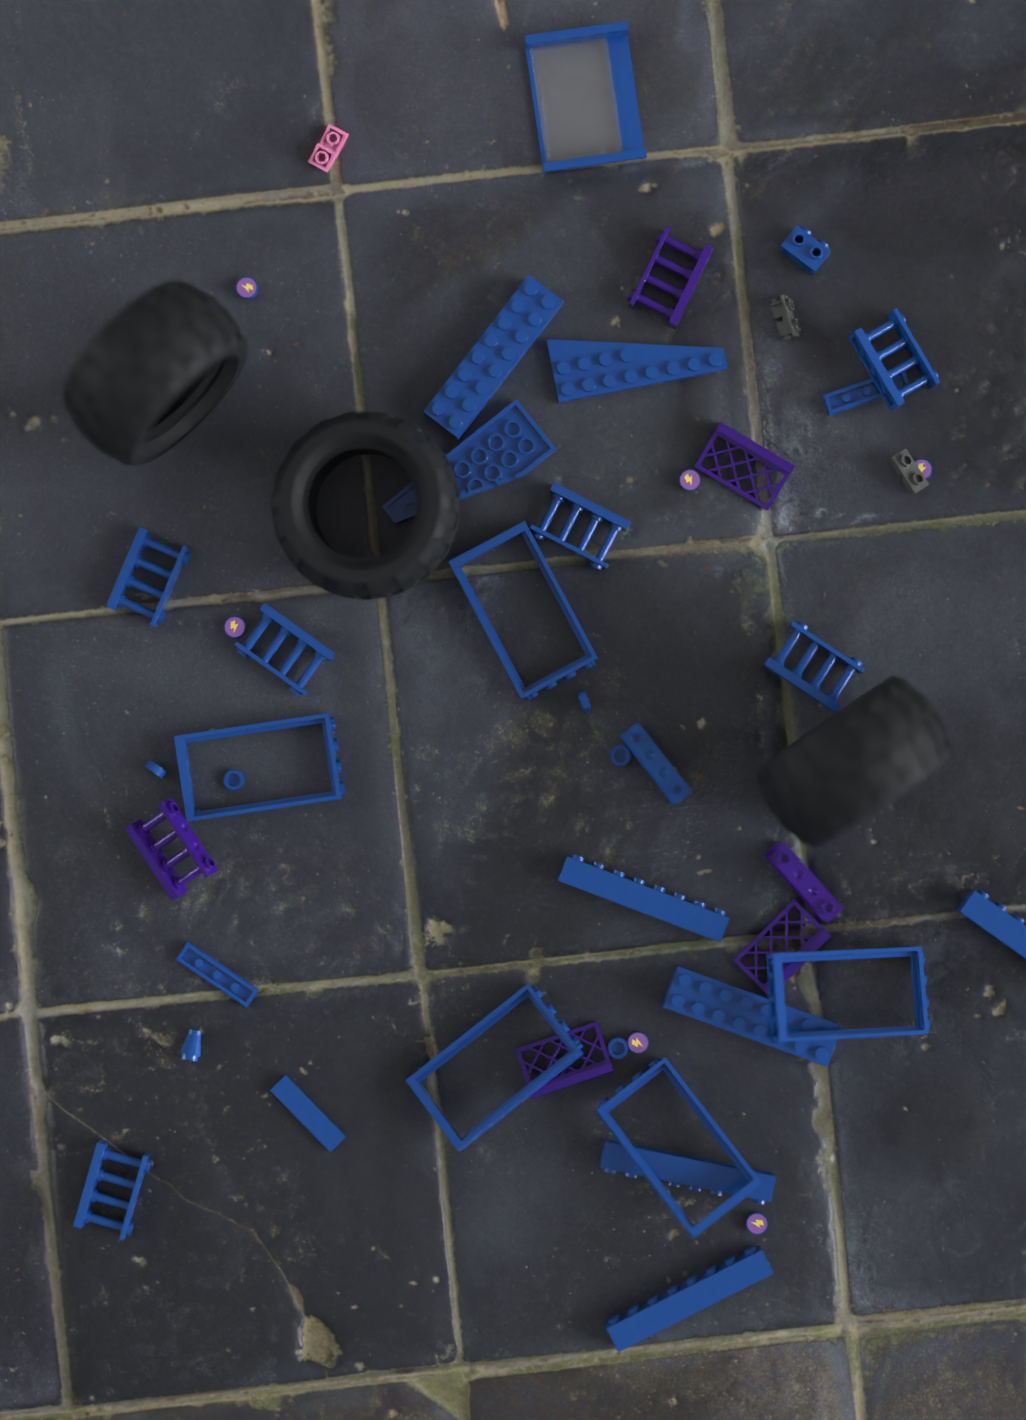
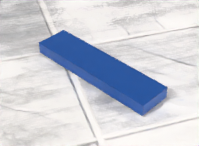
(857, 394)
(217, 974)
(308, 1113)

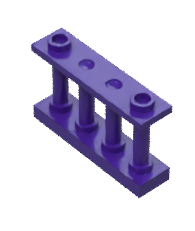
(691, 275)
(156, 859)
(803, 881)

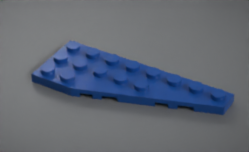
(488, 458)

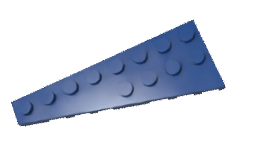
(603, 368)

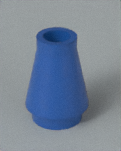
(192, 1046)

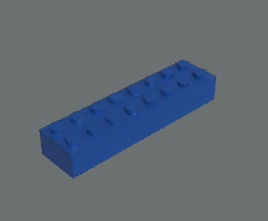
(493, 357)
(745, 1013)

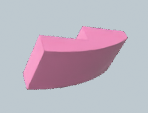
(328, 148)

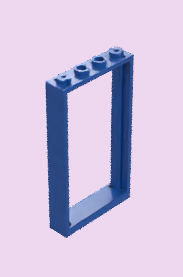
(549, 681)
(331, 746)
(777, 998)
(559, 1027)
(624, 1092)

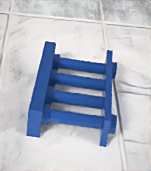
(883, 377)
(597, 515)
(133, 560)
(286, 629)
(795, 675)
(655, 763)
(96, 1174)

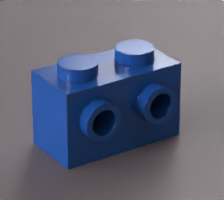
(805, 249)

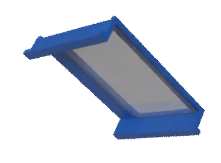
(584, 96)

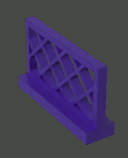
(752, 448)
(789, 968)
(575, 1076)

